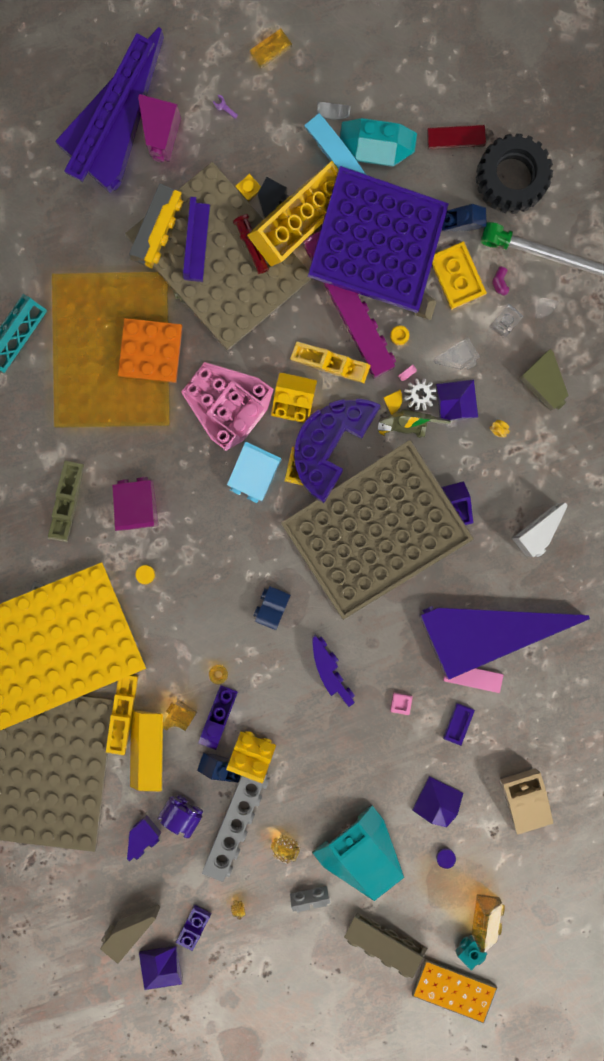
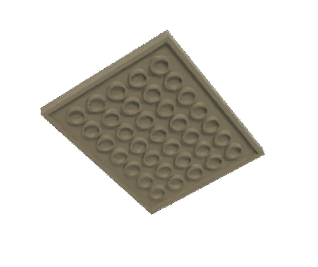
(232, 292)
(377, 530)
(55, 775)

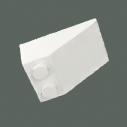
(540, 532)

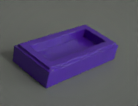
(458, 724)

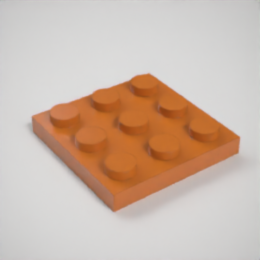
(150, 350)

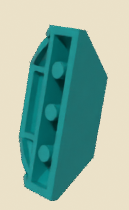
(378, 141)

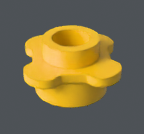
(500, 428)

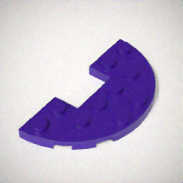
(319, 438)

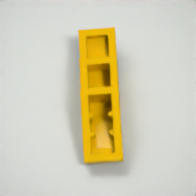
(330, 362)
(122, 715)

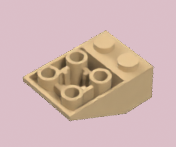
(527, 801)

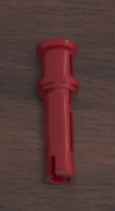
(244, 228)

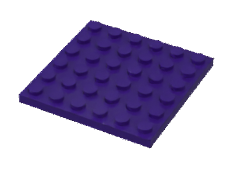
(378, 239)

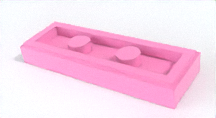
(479, 679)

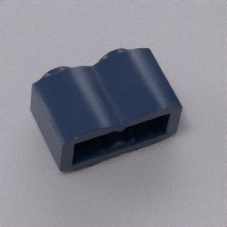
(272, 607)

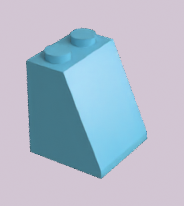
(253, 472)

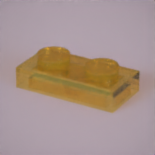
(271, 48)

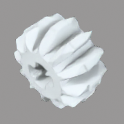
(425, 391)

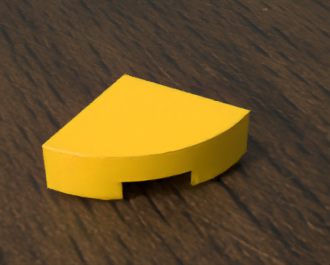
(393, 401)

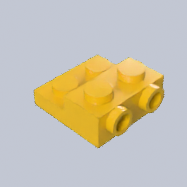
(251, 756)

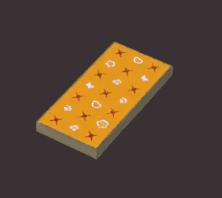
(454, 990)

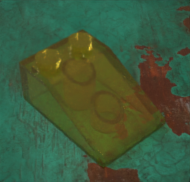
(487, 921)

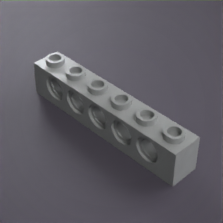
(214, 867)

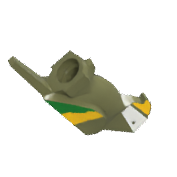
(408, 422)

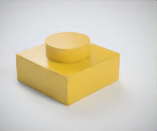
(248, 187)

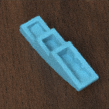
(331, 144)

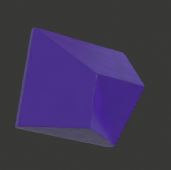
(457, 400)
(438, 802)
(160, 967)

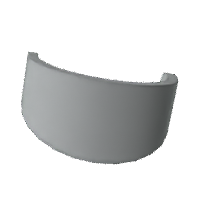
(333, 111)

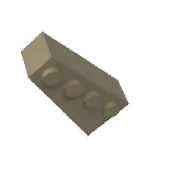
(385, 945)

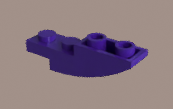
(326, 664)

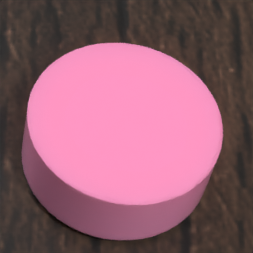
(407, 372)

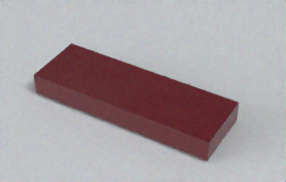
(456, 137)

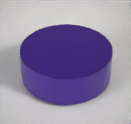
(446, 858)

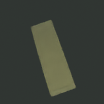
(66, 501)

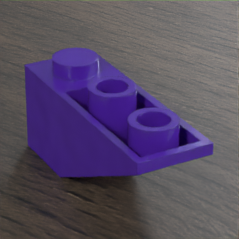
(218, 717)

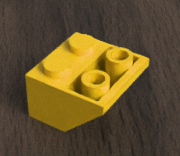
(293, 397)

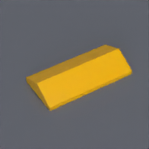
(146, 751)

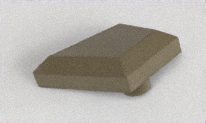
(427, 307)

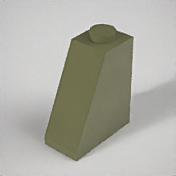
(546, 381)

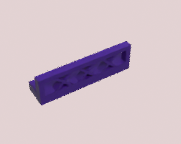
(196, 241)

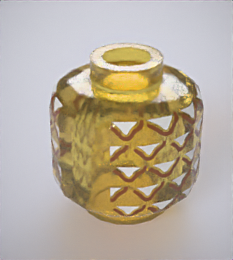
(285, 849)

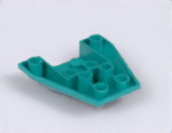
(363, 856)

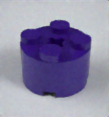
(180, 816)

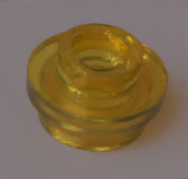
(216, 680)
(238, 909)

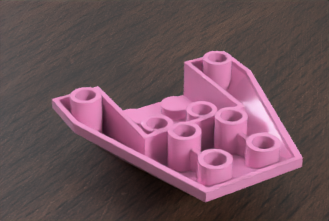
(227, 403)

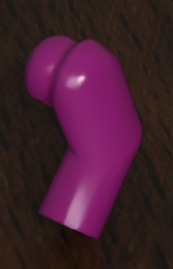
(499, 283)

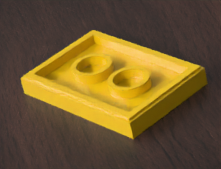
(457, 275)

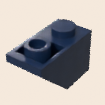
(465, 218)
(215, 767)

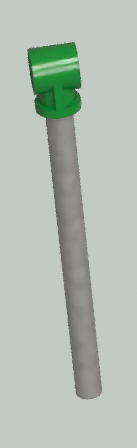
(495, 236)

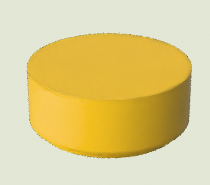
(399, 335)
(145, 574)

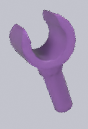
(222, 106)

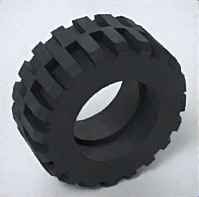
(528, 153)

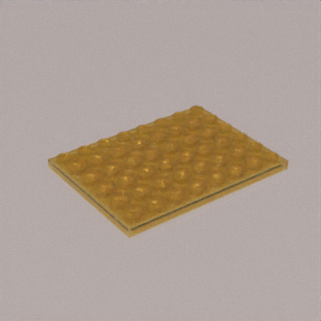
(87, 350)

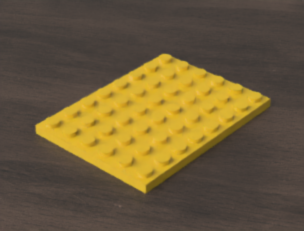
(62, 644)

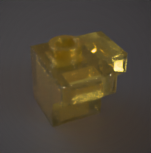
(179, 716)

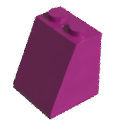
(160, 126)
(134, 504)

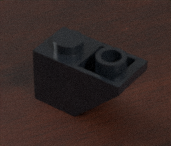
(271, 196)

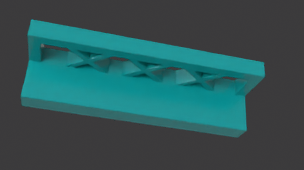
(11, 324)

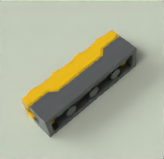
(156, 226)

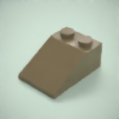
(126, 933)

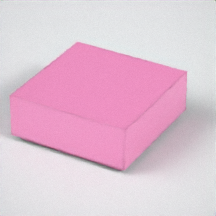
(401, 703)

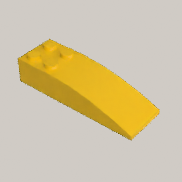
(295, 217)

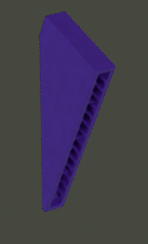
(114, 154)
(476, 637)

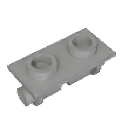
(301, 900)

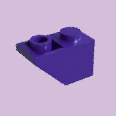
(141, 836)

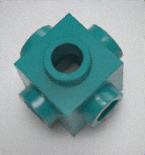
(469, 952)

